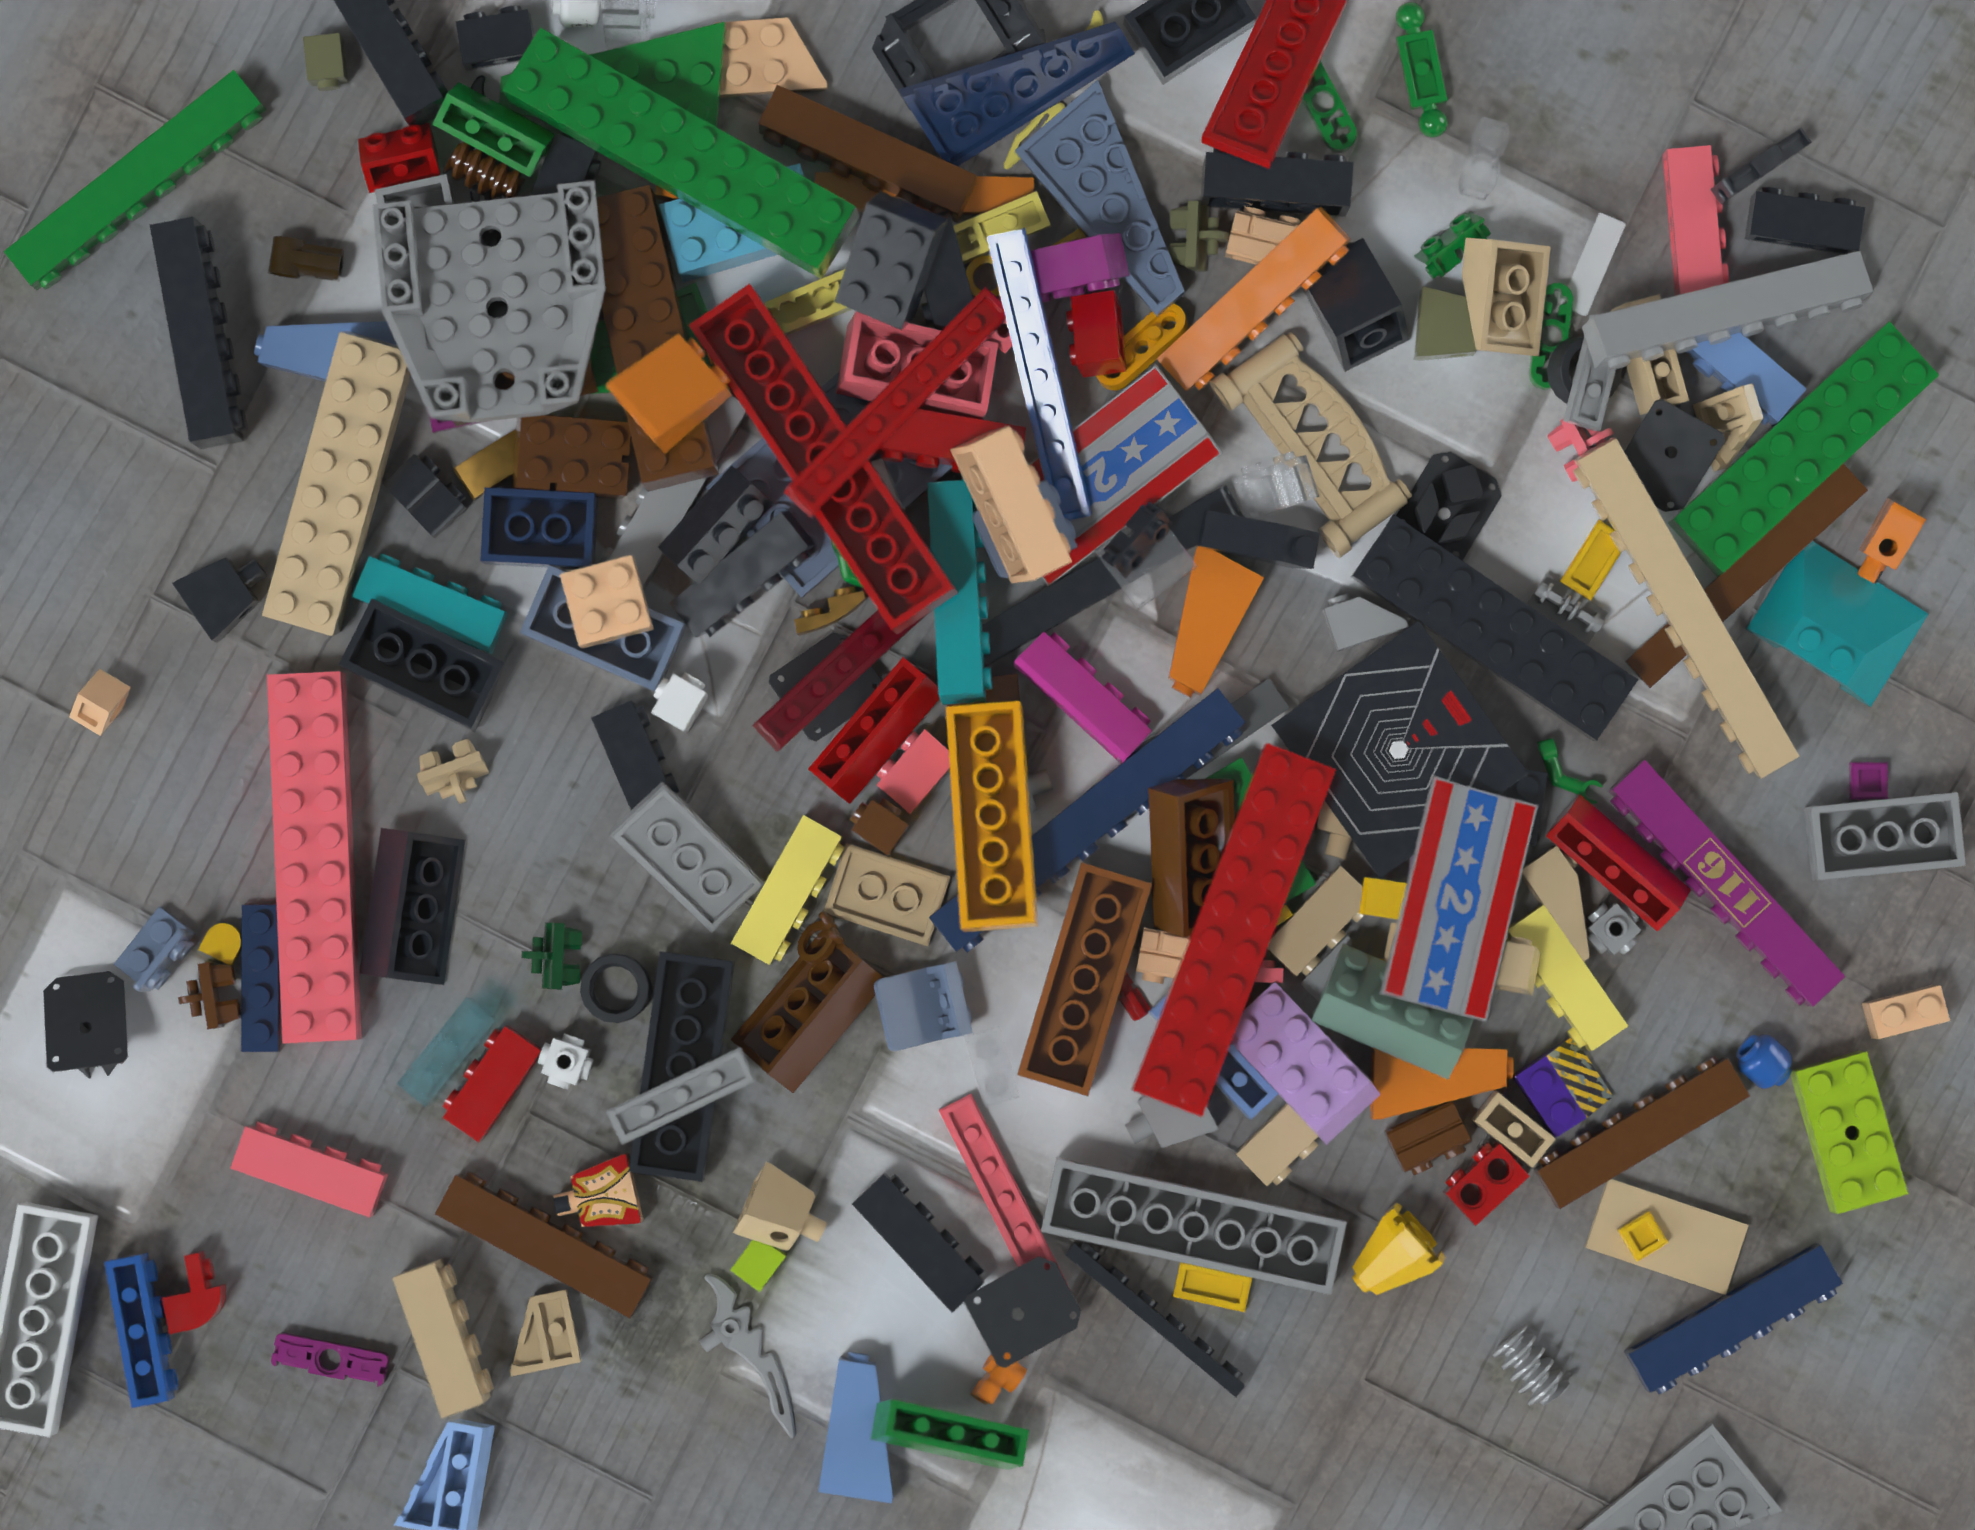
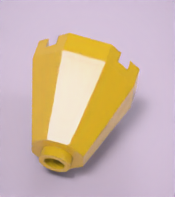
(1396, 1253)

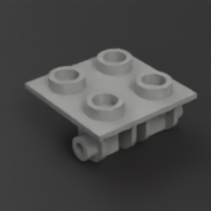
(1567, 609)

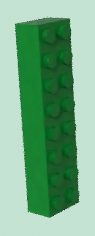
(1803, 449)

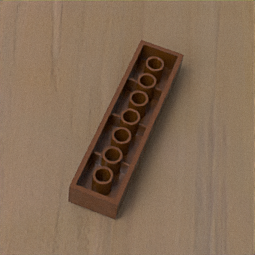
(640, 316)

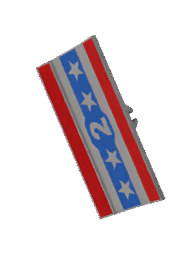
(1133, 454)
(1459, 899)

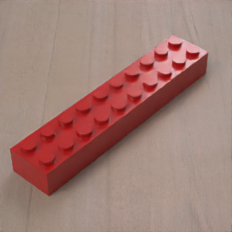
(798, 426)
(1233, 929)

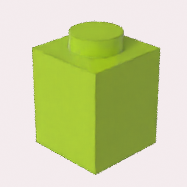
(758, 1263)

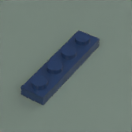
(260, 980)

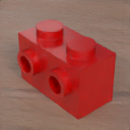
(398, 156)

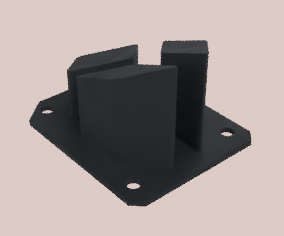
(1672, 477)
(1459, 489)
(843, 706)
(97, 1006)
(1045, 1305)

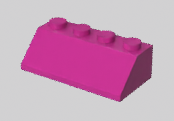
(1082, 697)

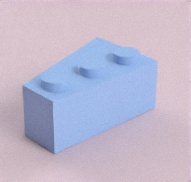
(453, 1480)

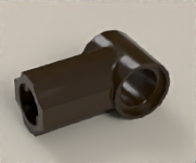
(295, 259)

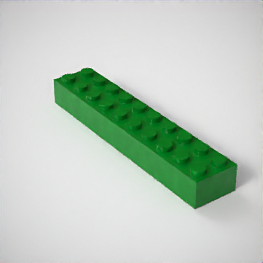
(681, 153)

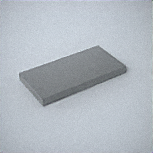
(686, 857)

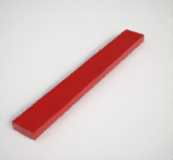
(897, 403)

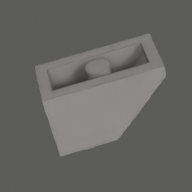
(1358, 621)

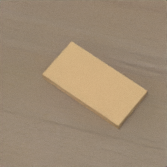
(1700, 1243)

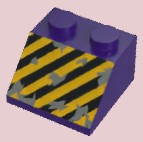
(1562, 1087)

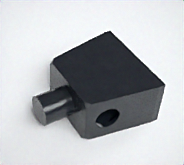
(220, 595)

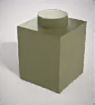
(325, 61)

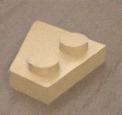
(546, 1335)

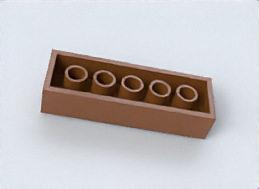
(1084, 979)

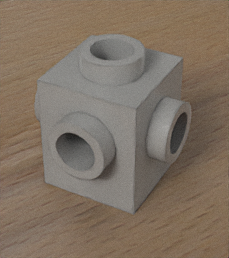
(1599, 932)

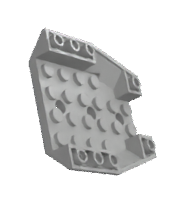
(444, 279)

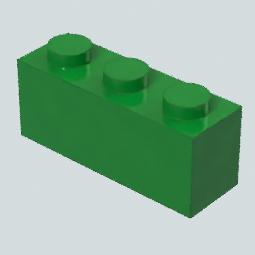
(494, 129)

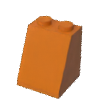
(670, 391)

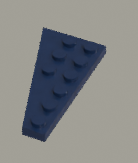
(992, 99)

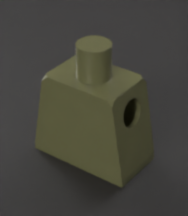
(1443, 326)

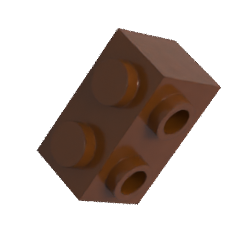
(879, 825)

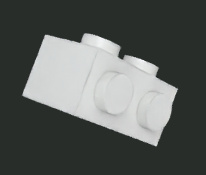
(680, 701)

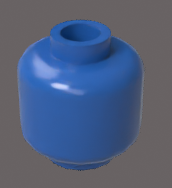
(1764, 1061)

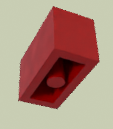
(1097, 334)

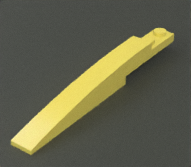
(816, 300)

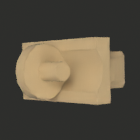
(454, 776)

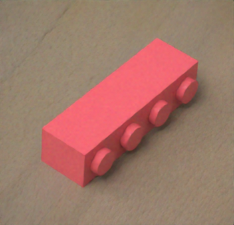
(1694, 219)
(309, 1170)

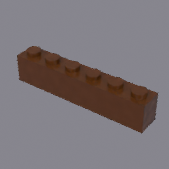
(865, 153)
(1640, 1132)
(543, 1244)

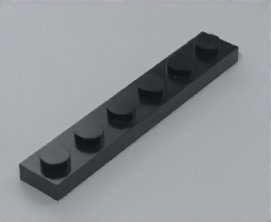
(1169, 1327)

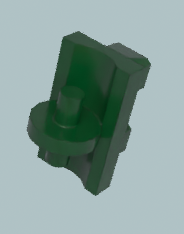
(554, 972)

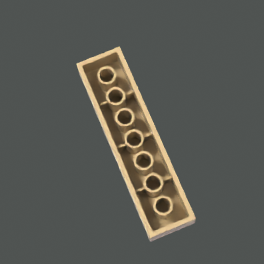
(338, 484)

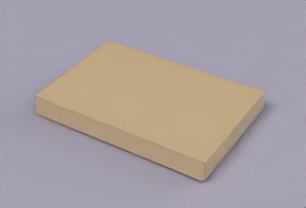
(886, 894)

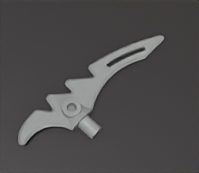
(732, 1330)

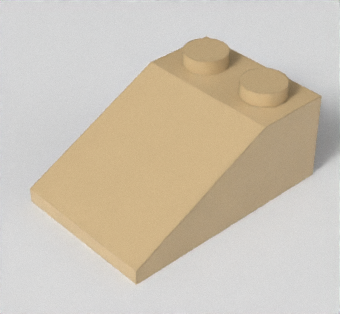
(1505, 294)

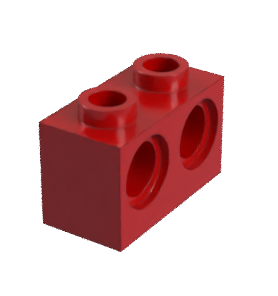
(1491, 1190)

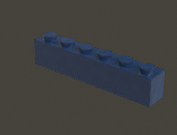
(1733, 1318)

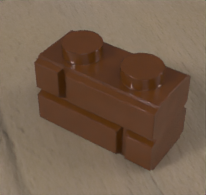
(1428, 1137)

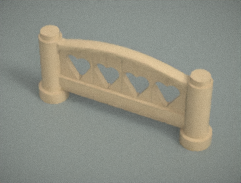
(1256, 385)

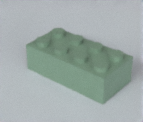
(1398, 1027)

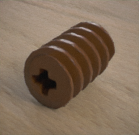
(485, 171)

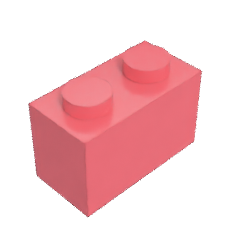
(915, 771)

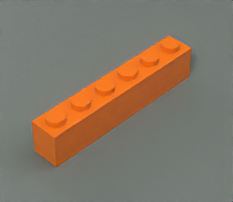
(1253, 299)

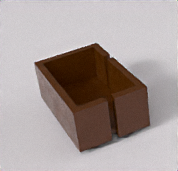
(572, 453)

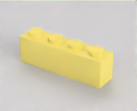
(787, 891)
(1568, 981)

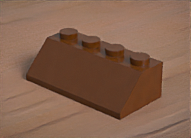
(1187, 838)
(807, 1013)

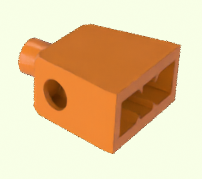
(1891, 523)

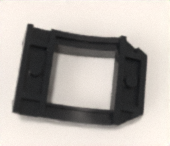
(906, 64)

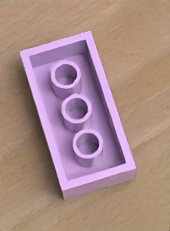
(1302, 1063)

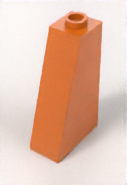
(1211, 612)
(1412, 1088)

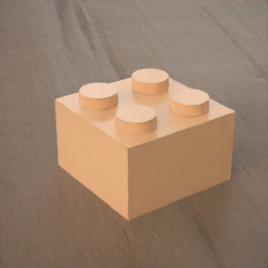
(606, 601)

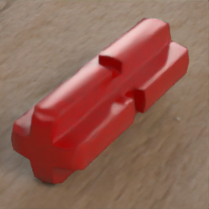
(1133, 1000)

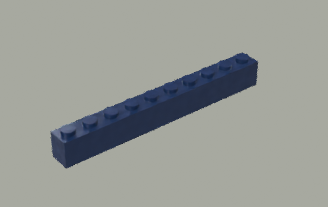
(1113, 799)

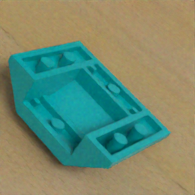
(1838, 621)

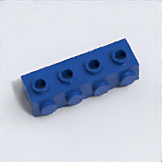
(140, 1329)

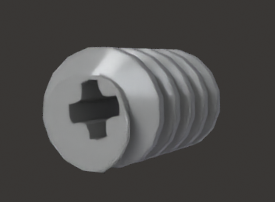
(1530, 1367)

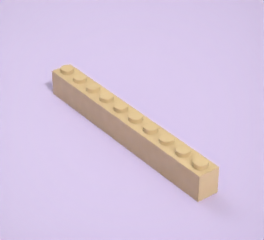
(1685, 607)

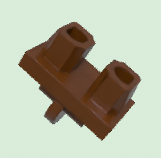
(211, 978)

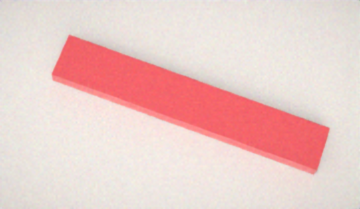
(995, 1182)

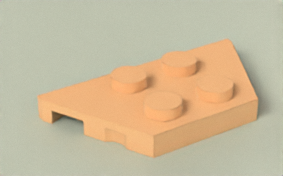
(766, 55)

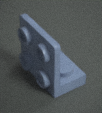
(155, 949)

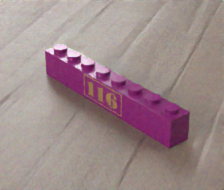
(1726, 883)

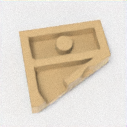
(1734, 414)

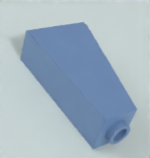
(310, 348)
(851, 1460)

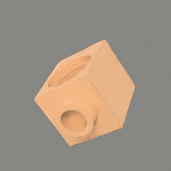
(99, 702)

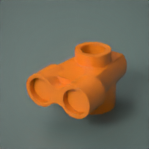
(996, 1378)

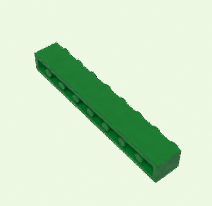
(135, 181)

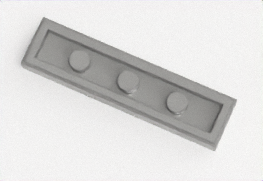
(681, 1095)

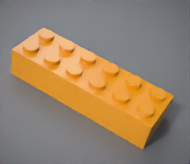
(991, 816)

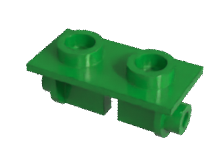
(1439, 251)

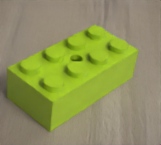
(1831, 1099)

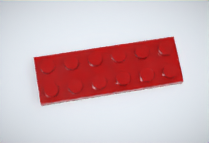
(1271, 78)

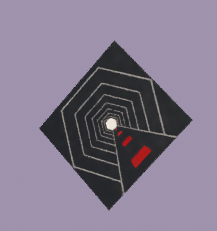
(1387, 735)

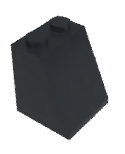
(1358, 307)

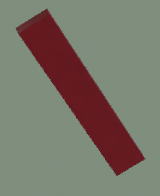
(827, 681)

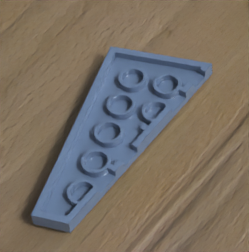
(1094, 181)

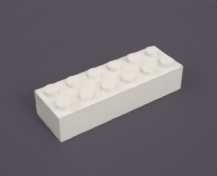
(41, 1314)

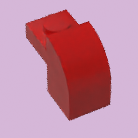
(201, 1304)

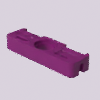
(306, 1352)

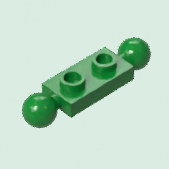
(1421, 69)

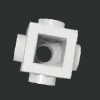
(580, 1061)

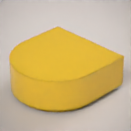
(222, 943)

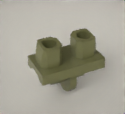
(1201, 236)

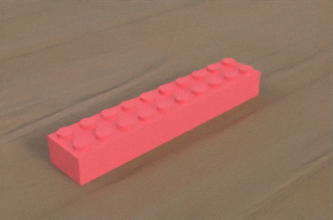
(314, 857)

